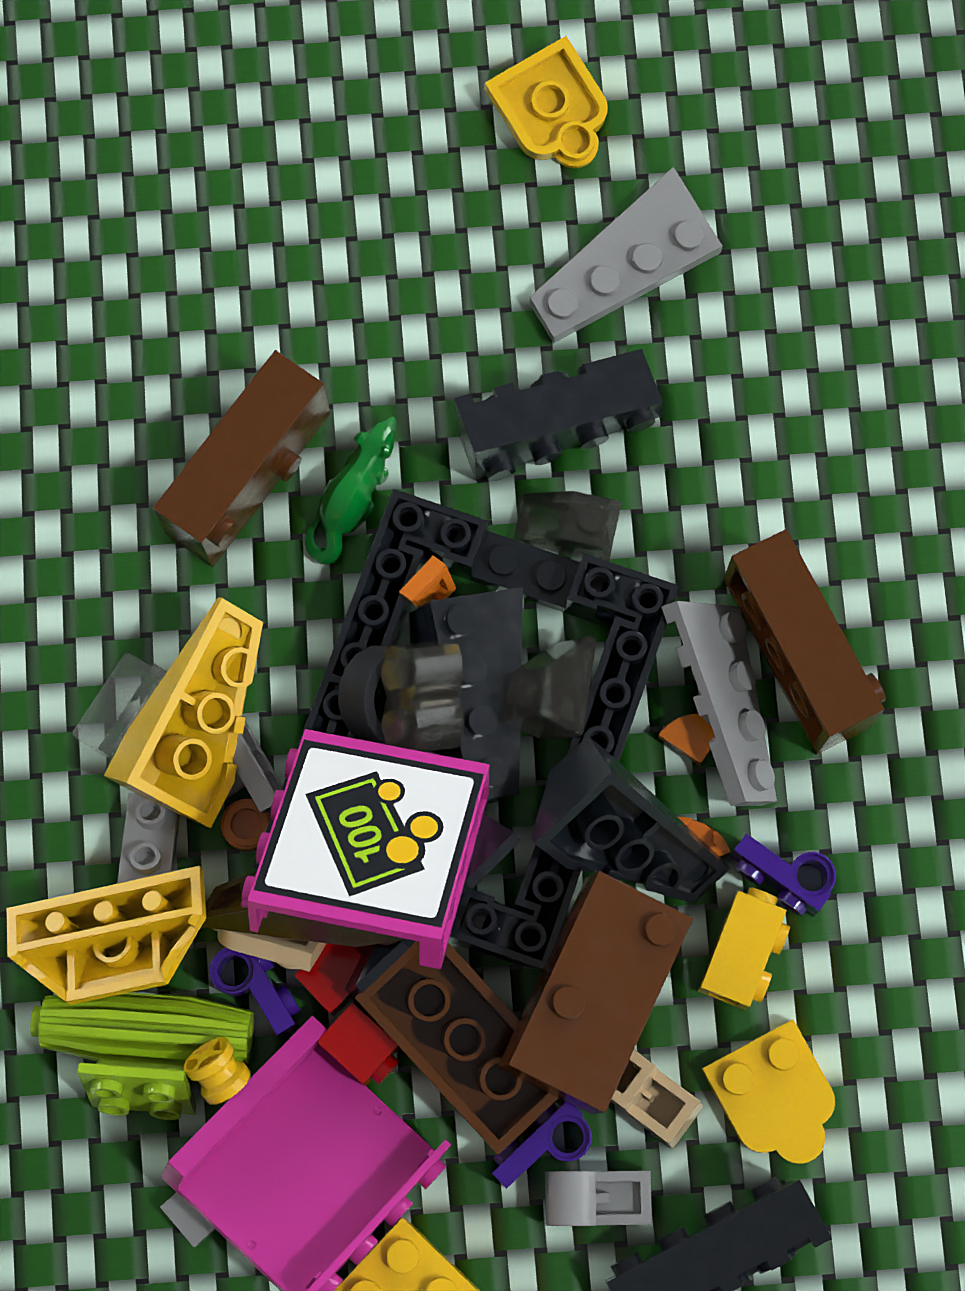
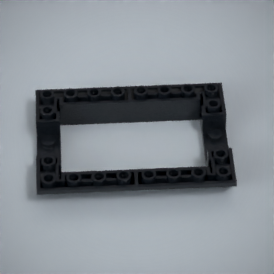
(588, 589)

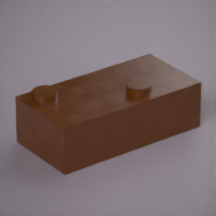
(243, 458)
(803, 642)
(595, 993)
(457, 1038)

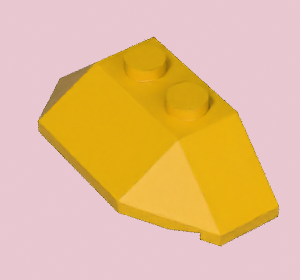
(109, 936)

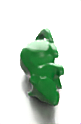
(348, 496)

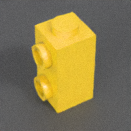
(743, 948)

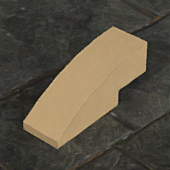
(655, 1100)

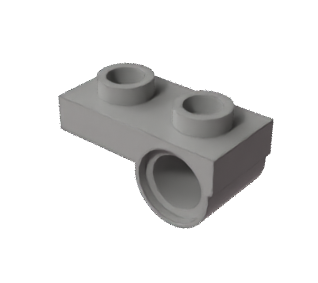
(148, 840)
(598, 1198)

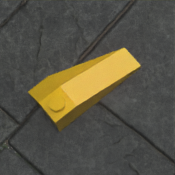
(189, 728)

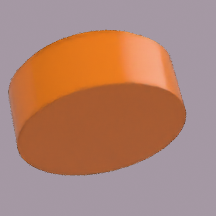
(244, 824)

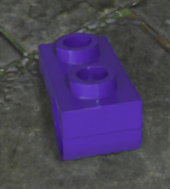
(760, 864)
(276, 1003)
(519, 1157)

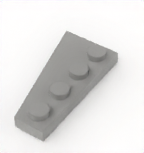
(633, 255)
(727, 698)

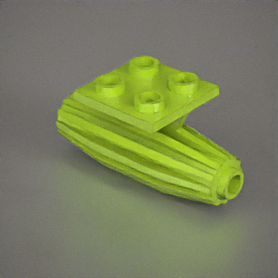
(139, 1046)

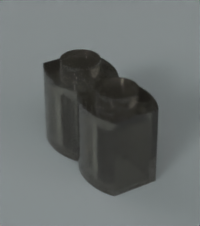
(423, 696)

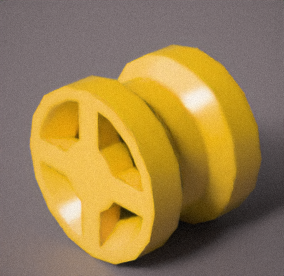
(217, 1070)

